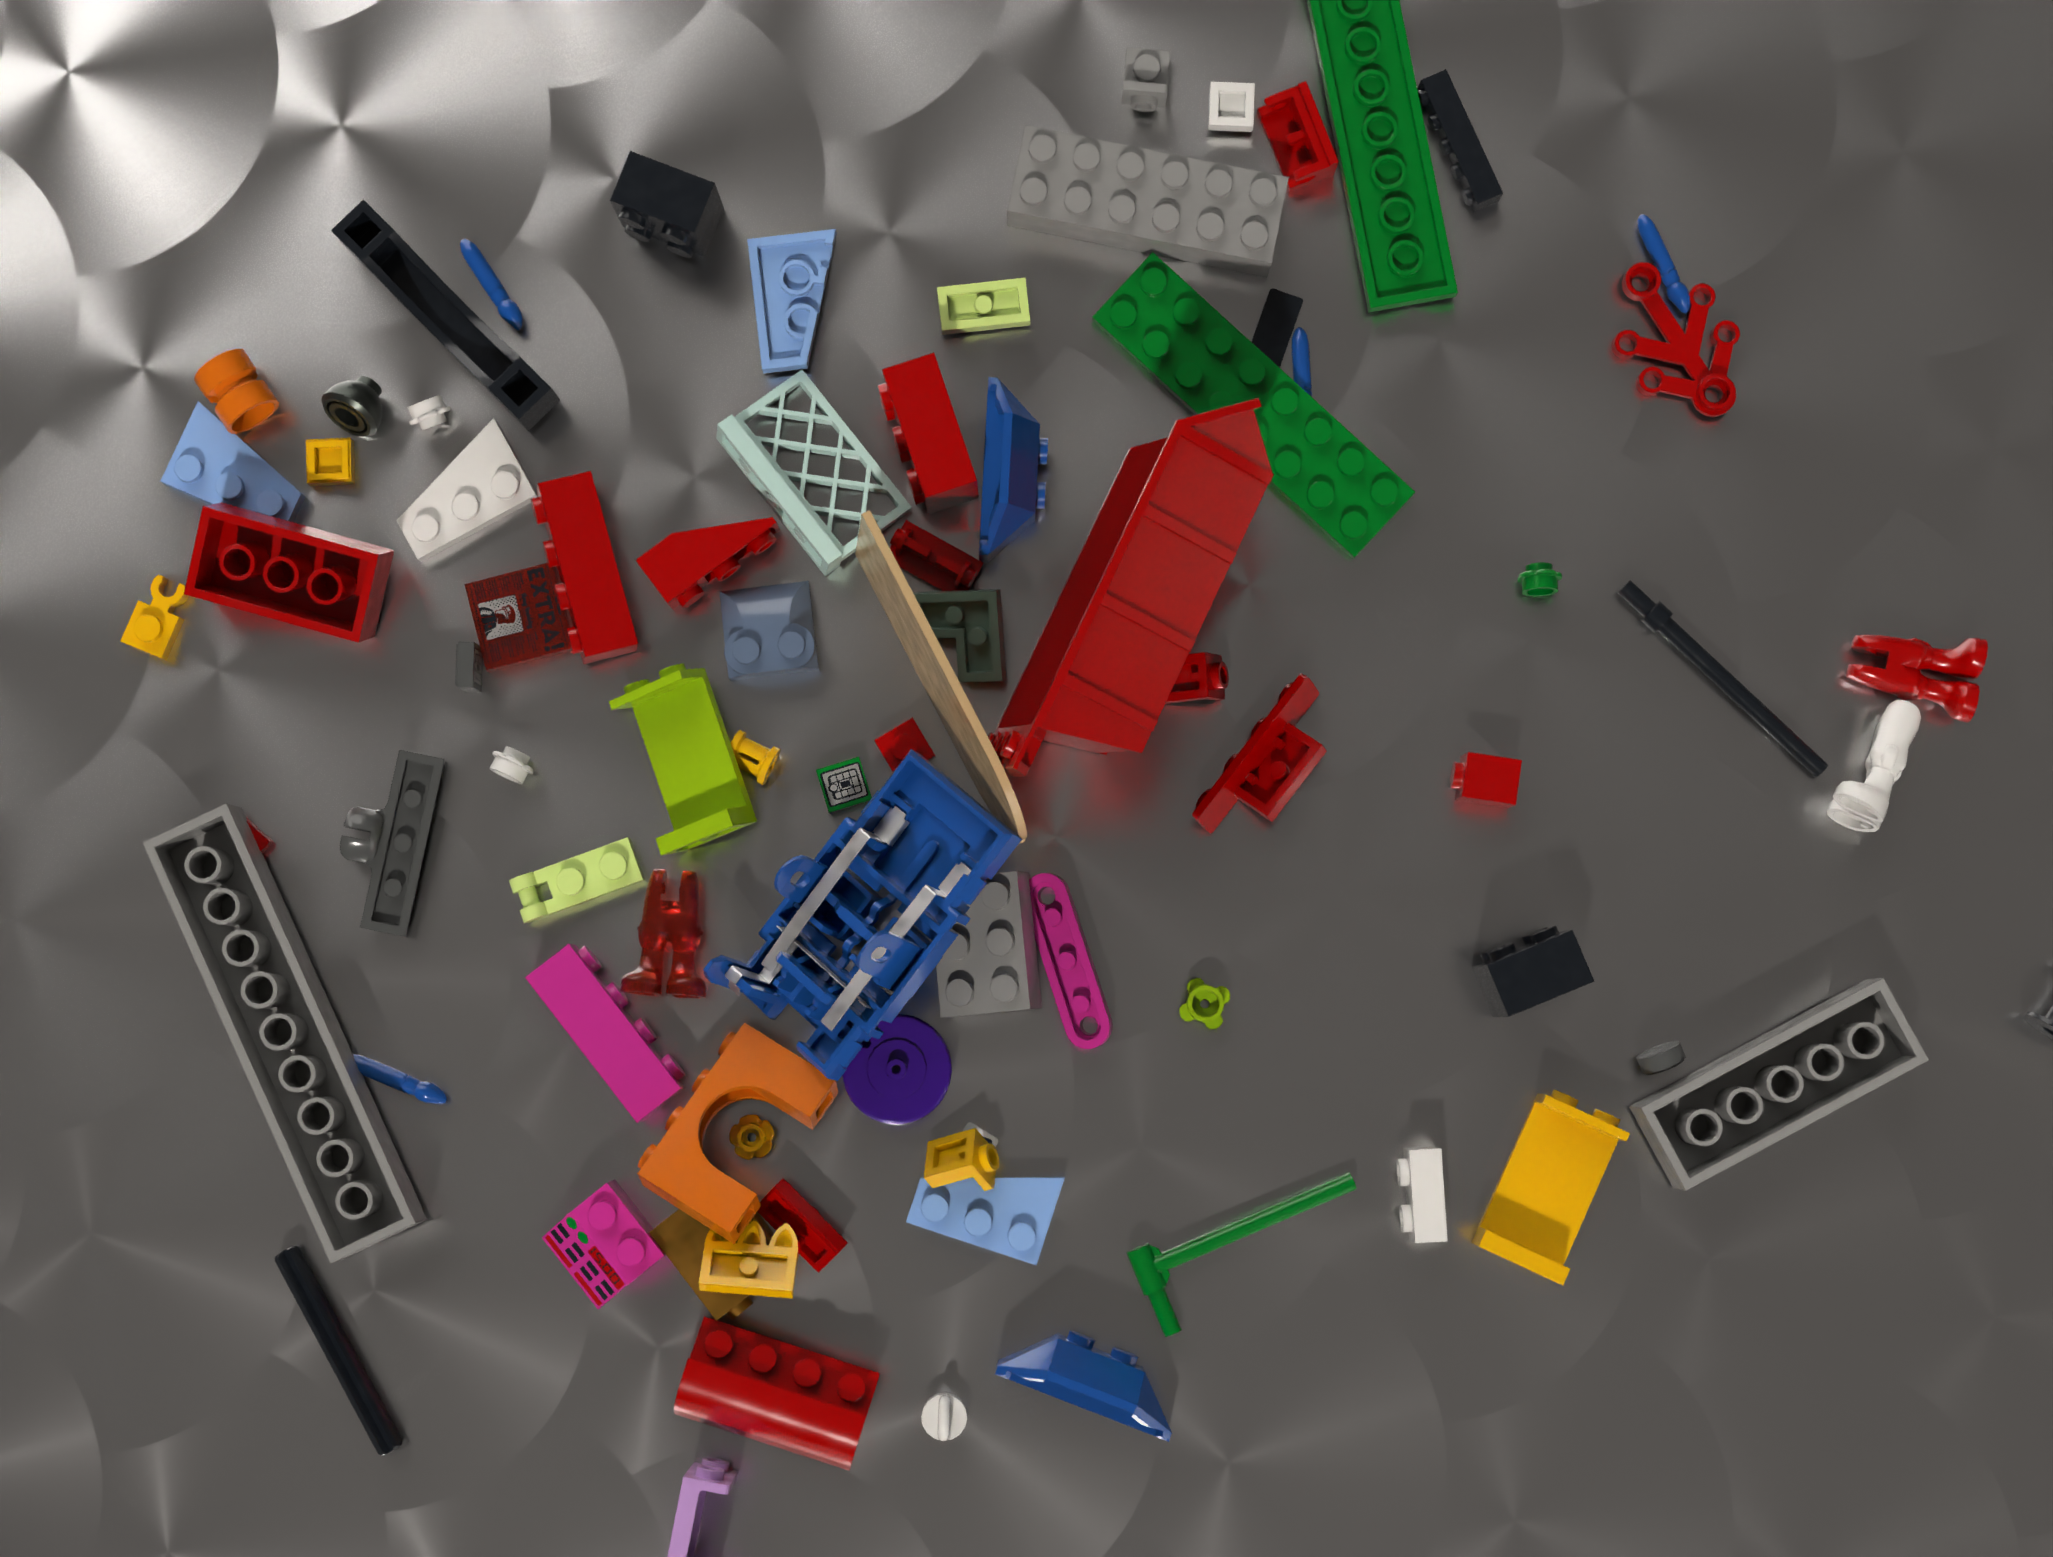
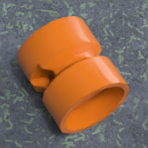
(232, 384)

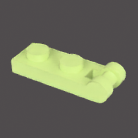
(578, 879)

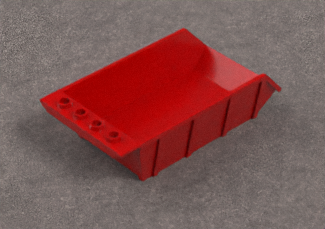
(1139, 590)

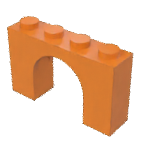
(746, 1070)

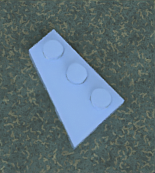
(224, 469)

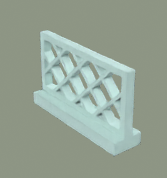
(776, 484)

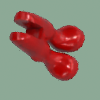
(1912, 655)

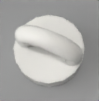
(944, 1416)

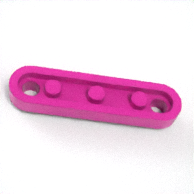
(1068, 962)

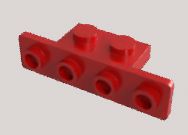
(1270, 762)

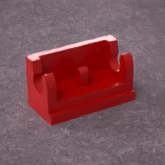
(1298, 136)

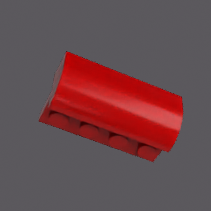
(776, 1393)

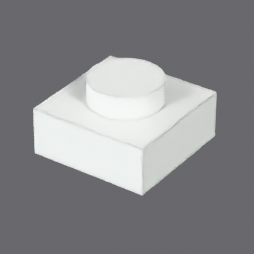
(1231, 106)

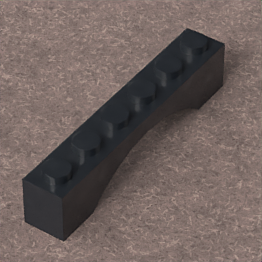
(445, 315)

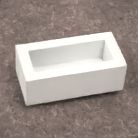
(1425, 1198)

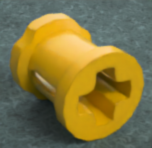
(758, 759)

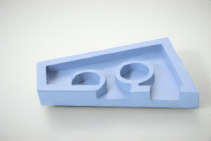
(788, 294)
(1003, 1219)

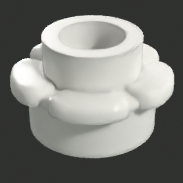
(429, 412)
(511, 765)

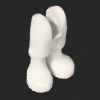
(1866, 804)

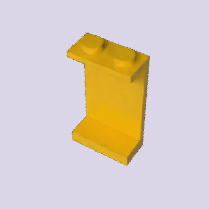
(1548, 1184)

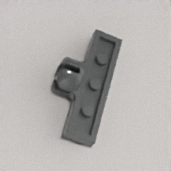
(395, 841)

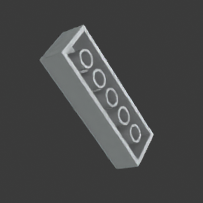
(1146, 201)
(1778, 1083)

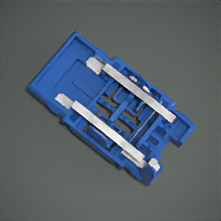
(930, 852)

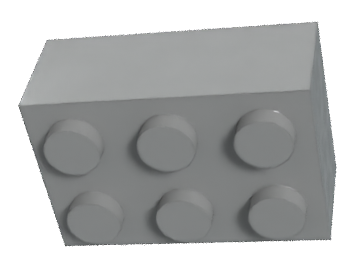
(994, 955)

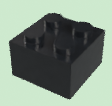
(667, 205)
(1533, 973)

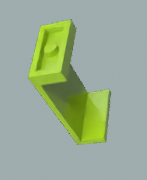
(689, 757)

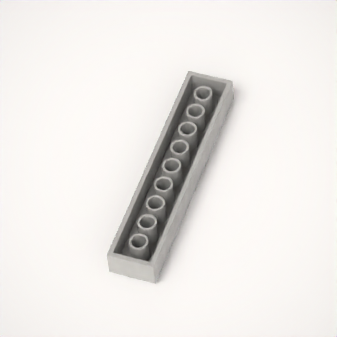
(284, 1032)

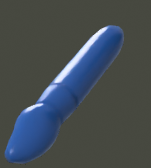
(1676, 290)
(506, 307)
(1301, 360)
(423, 1090)

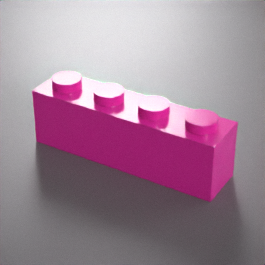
(606, 1031)

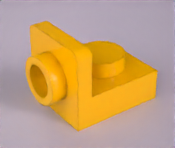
(960, 1158)

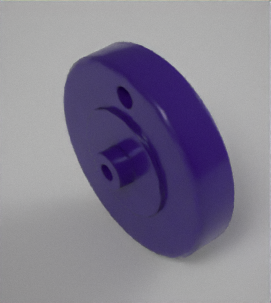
(901, 1072)

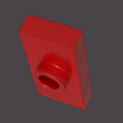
(816, 1237)

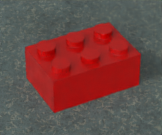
(928, 434)

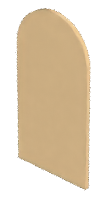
(937, 675)

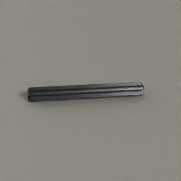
(338, 1350)

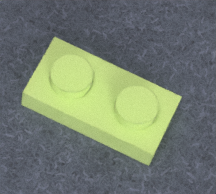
(983, 306)

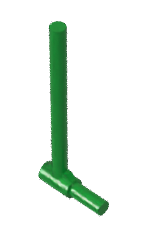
(1152, 1266)

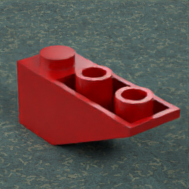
(694, 558)

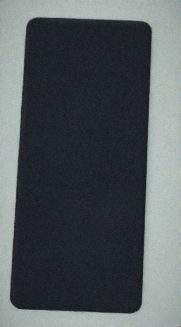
(1277, 324)

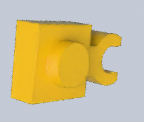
(154, 626)

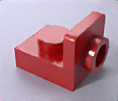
(1200, 678)

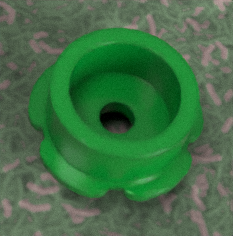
(1539, 580)

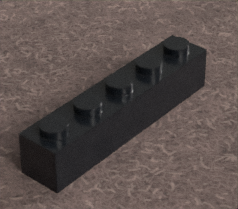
(1459, 141)

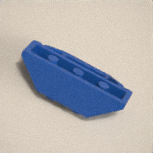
(1009, 471)
(1089, 1379)

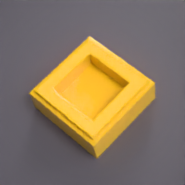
(330, 461)

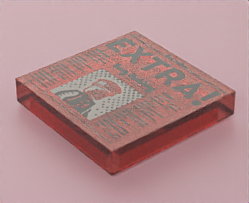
(518, 617)

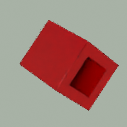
(1486, 779)

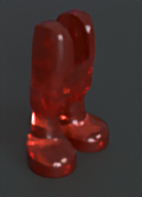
(663, 923)

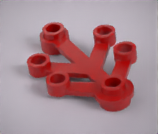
(1681, 346)

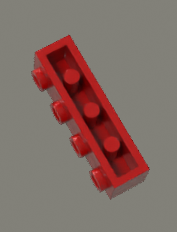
(585, 566)

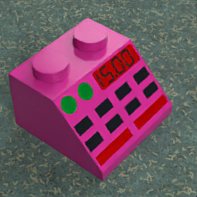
(604, 1243)

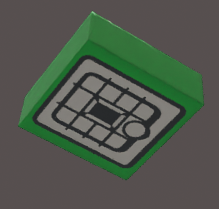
(844, 785)

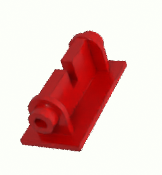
(933, 559)

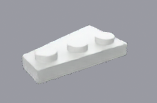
(468, 495)

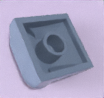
(769, 630)

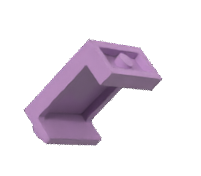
(710, 1476)

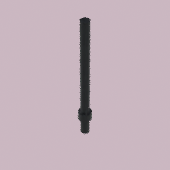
(1658, 617)

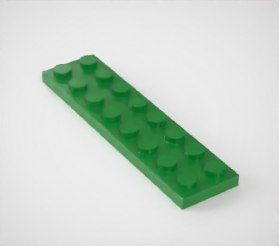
(1382, 152)
(1216, 366)

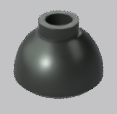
(354, 406)

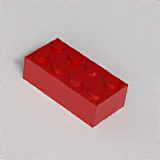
(288, 572)

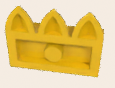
(750, 1264)

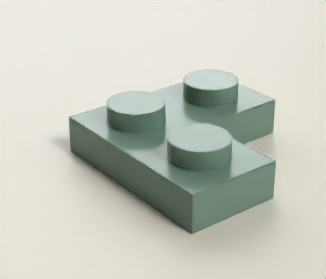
(977, 626)

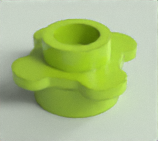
(1192, 1009)

